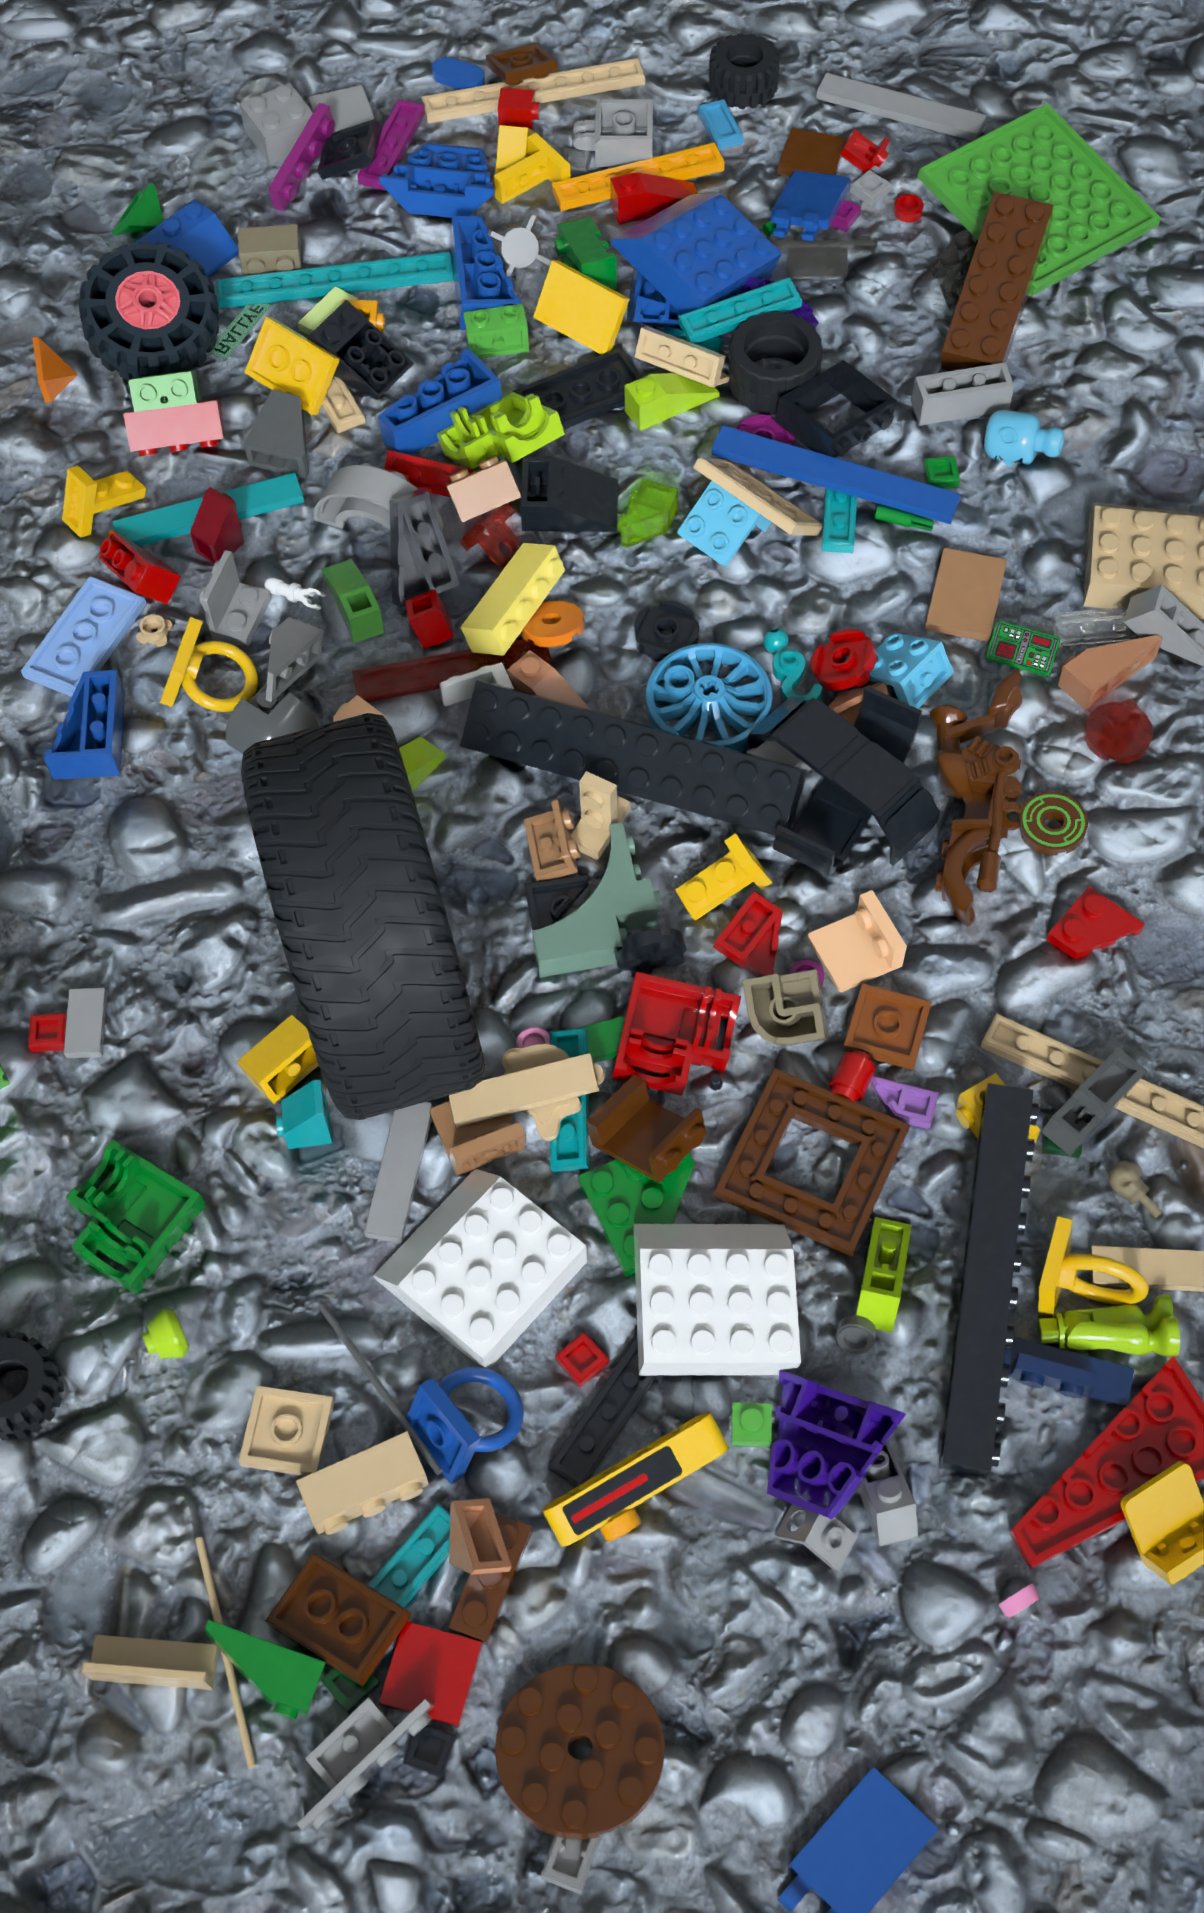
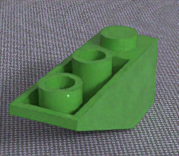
(354, 600)

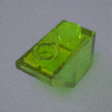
(649, 513)

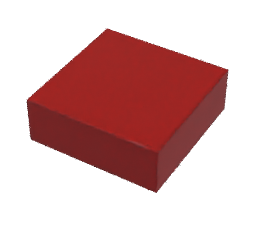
(47, 1032)
(582, 1359)

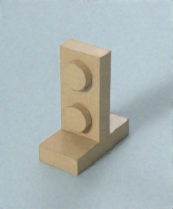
(598, 809)

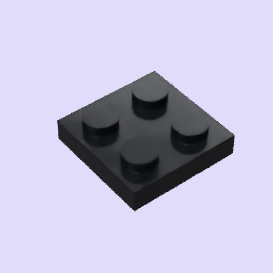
(349, 149)

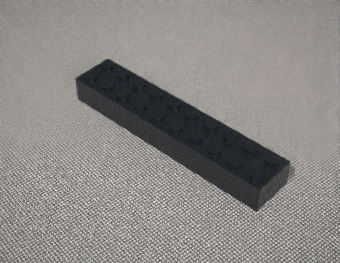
(634, 757)

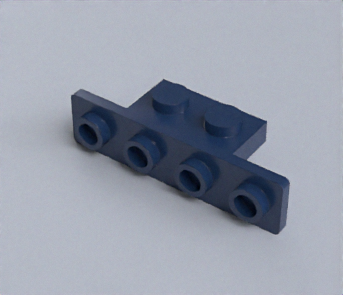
(1069, 1372)

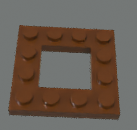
(834, 1224)

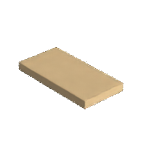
(758, 496)

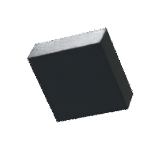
(430, 1751)

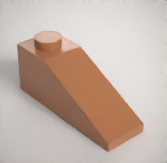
(1105, 667)
(539, 678)

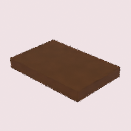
(338, 1618)

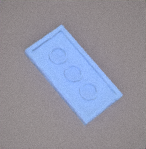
(83, 635)

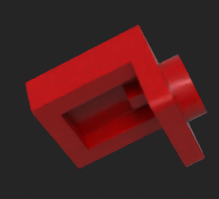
(863, 152)

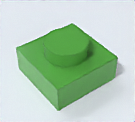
(751, 1424)

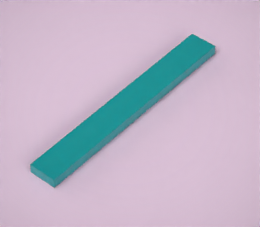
(321, 280)

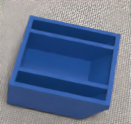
(698, 251)

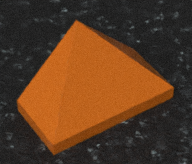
(51, 370)

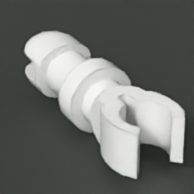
(293, 592)

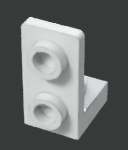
(462, 687)

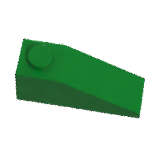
(276, 1672)

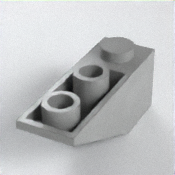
(888, 1500)

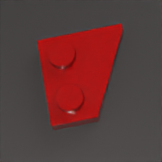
(1092, 924)
(752, 936)

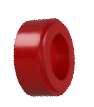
(908, 208)

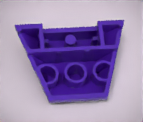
(825, 1444)

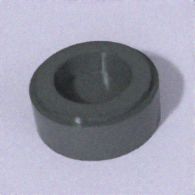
(856, 1334)

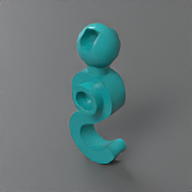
(787, 665)

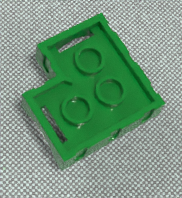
(131, 1215)

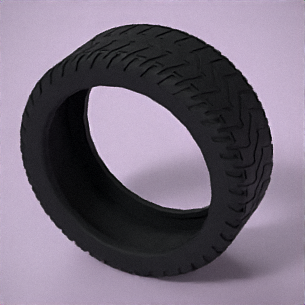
(361, 916)

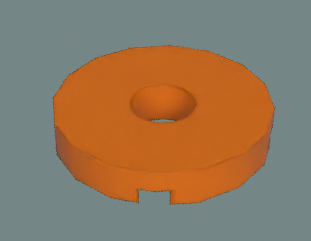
(554, 624)

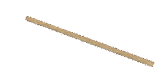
(227, 1663)

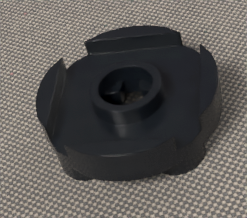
(668, 614)
(651, 950)

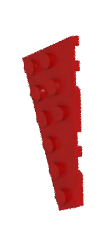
(1142, 1441)

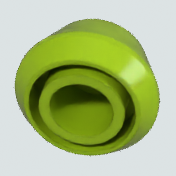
(166, 1336)

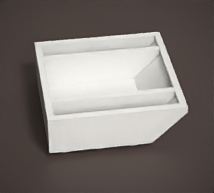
(483, 1266)
(715, 1299)

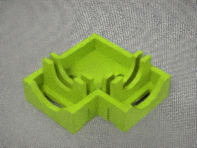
(502, 429)

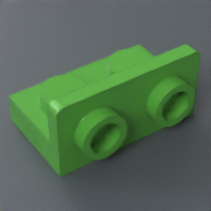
(497, 331)

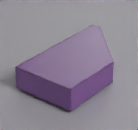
(906, 1102)

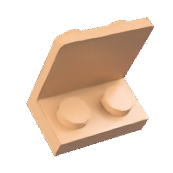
(859, 945)

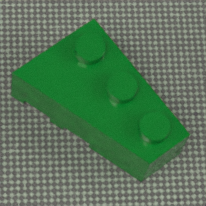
(583, 251)

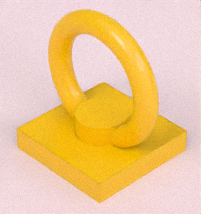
(187, 666)
(1062, 1271)

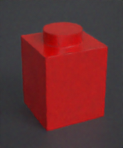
(518, 108)
(429, 619)

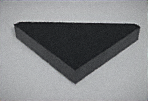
(552, 899)

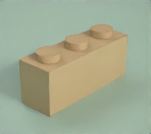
(363, 1484)

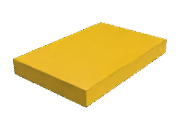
(581, 307)
(291, 364)

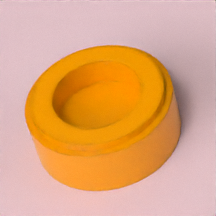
(620, 1525)

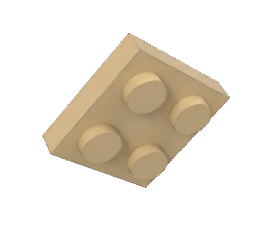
(286, 1431)

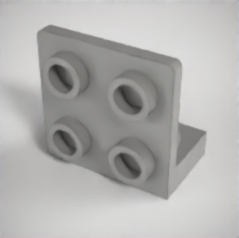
(232, 607)

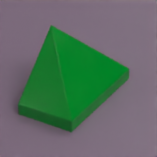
(141, 213)

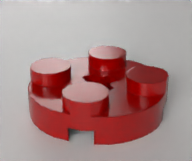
(852, 672)

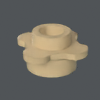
(151, 624)

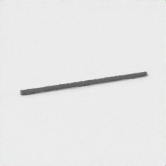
(380, 1388)

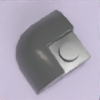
(265, 720)

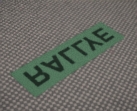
(239, 329)

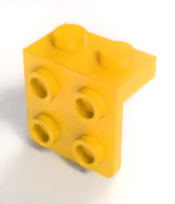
(1168, 1523)

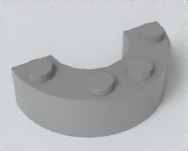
(363, 493)

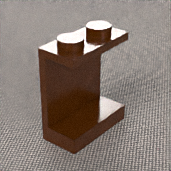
(644, 1132)

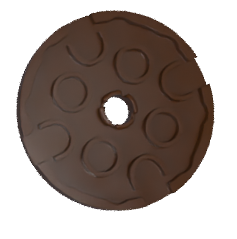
(571, 1794)

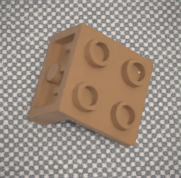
(477, 1142)

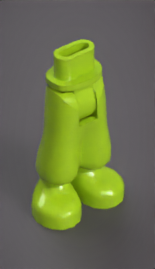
(1116, 1328)

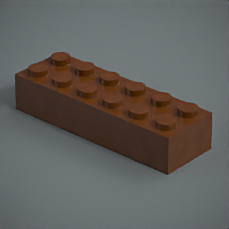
(997, 283)

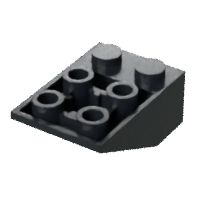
(366, 355)
(566, 497)

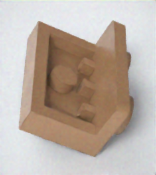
(551, 844)

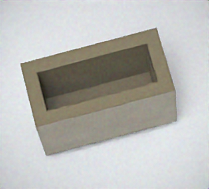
(269, 249)

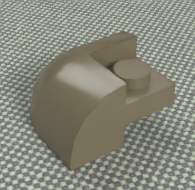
(787, 1007)

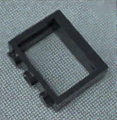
(852, 384)

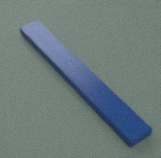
(836, 474)

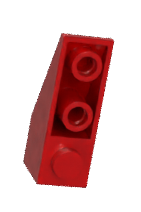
(138, 568)

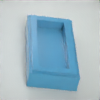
(720, 124)

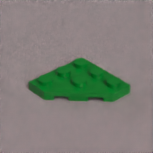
(627, 1197)

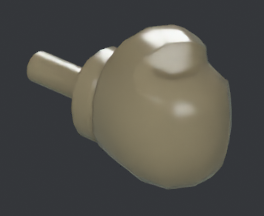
(1127, 1181)

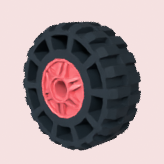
(148, 311)

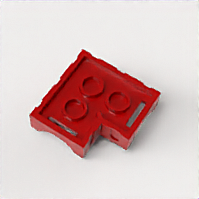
(671, 1028)

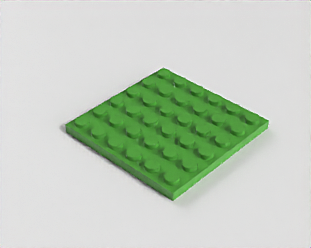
(1047, 163)

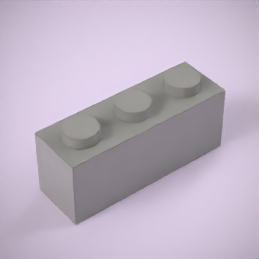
(962, 393)

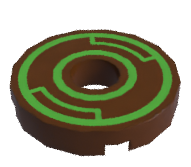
(1057, 807)

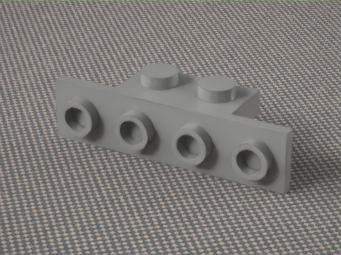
(354, 1749)

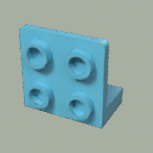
(720, 524)
(912, 667)

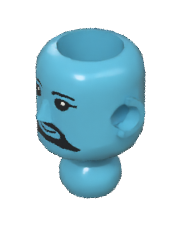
(1019, 436)

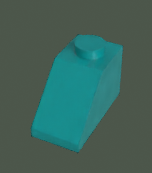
(305, 1117)

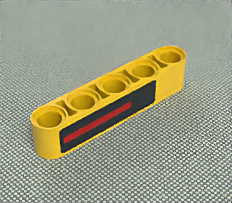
(635, 1479)

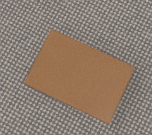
(966, 594)

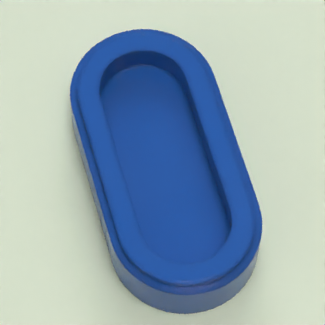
(457, 73)

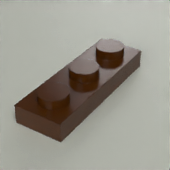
(487, 1592)

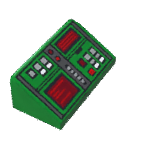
(1023, 648)

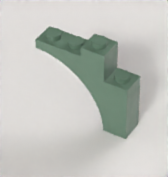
(600, 924)

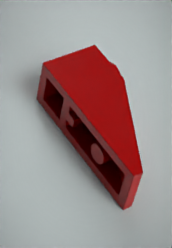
(645, 195)

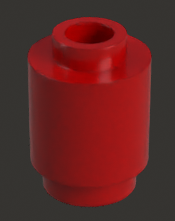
(852, 1075)

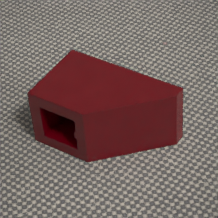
(216, 526)

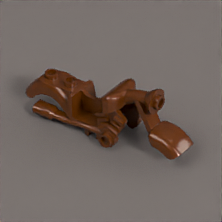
(982, 781)

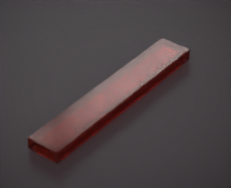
(428, 672)

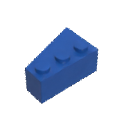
(92, 731)

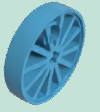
(708, 695)

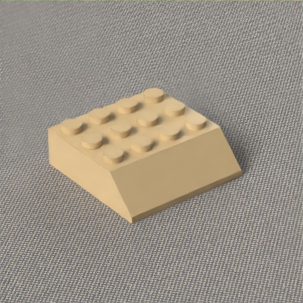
(1141, 549)

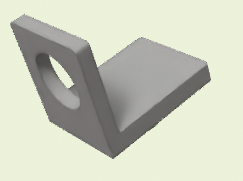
(821, 1535)

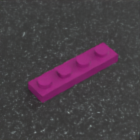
(392, 142)
(301, 157)

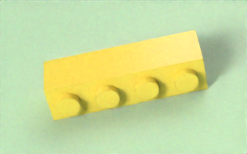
(513, 599)

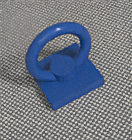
(445, 1426)

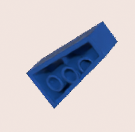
(477, 268)
(416, 418)

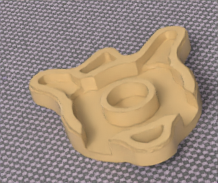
(550, 1115)

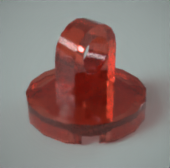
(491, 533)
(1118, 731)

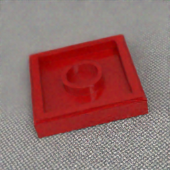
(433, 1668)

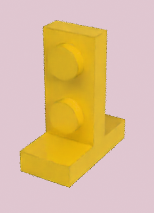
(539, 166)
(90, 496)
(722, 879)

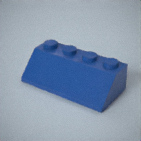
(197, 233)

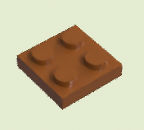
(887, 1026)

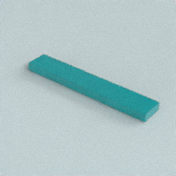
(179, 518)

